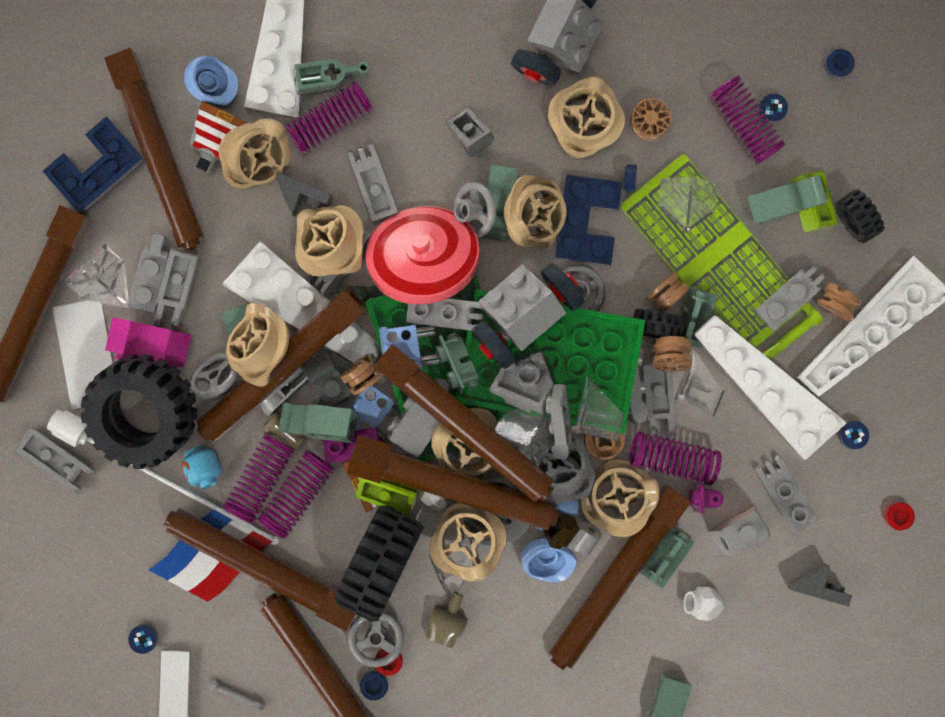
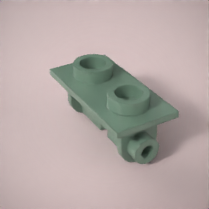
(697, 312)
(451, 353)
(667, 557)

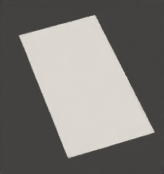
(82, 345)

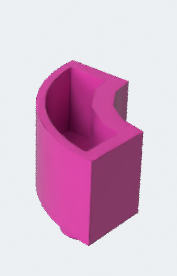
(136, 338)

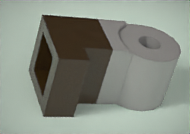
(573, 534)

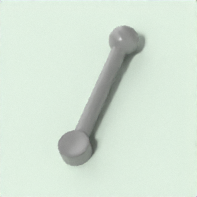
(215, 686)

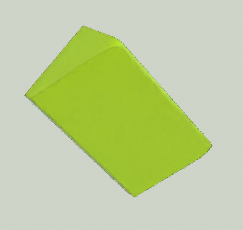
(818, 216)
(387, 493)

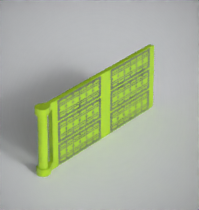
(718, 259)

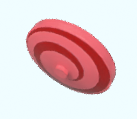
(422, 255)

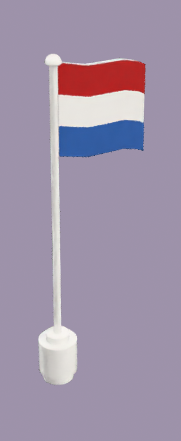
(184, 564)

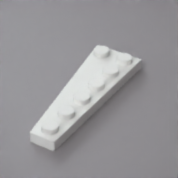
(278, 49)
(271, 282)
(889, 313)
(782, 400)

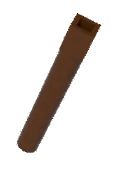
(132, 87)
(64, 237)
(304, 344)
(464, 424)
(375, 461)
(258, 566)
(617, 579)
(310, 658)

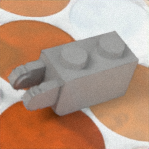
(414, 426)

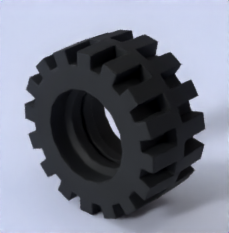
(860, 216)
(659, 323)

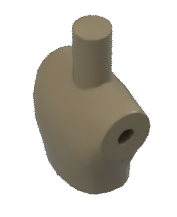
(447, 623)

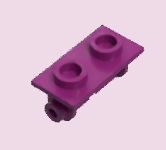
(341, 451)
(704, 498)

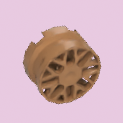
(650, 119)
(670, 295)
(839, 302)
(672, 354)
(361, 374)
(603, 448)

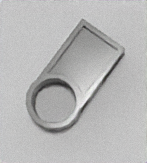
(284, 392)

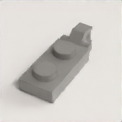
(149, 275)

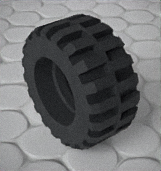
(112, 430)
(378, 563)

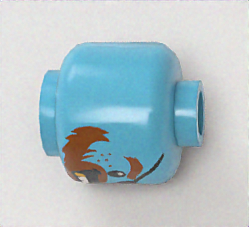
(201, 467)

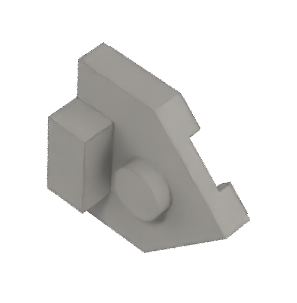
(525, 384)

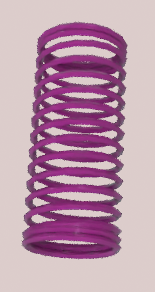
(716, 95)
(299, 138)
(643, 447)
(234, 507)
(271, 524)

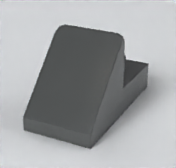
(470, 132)
(295, 190)
(325, 377)
(814, 585)

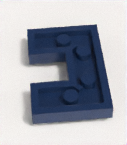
(88, 187)
(579, 197)

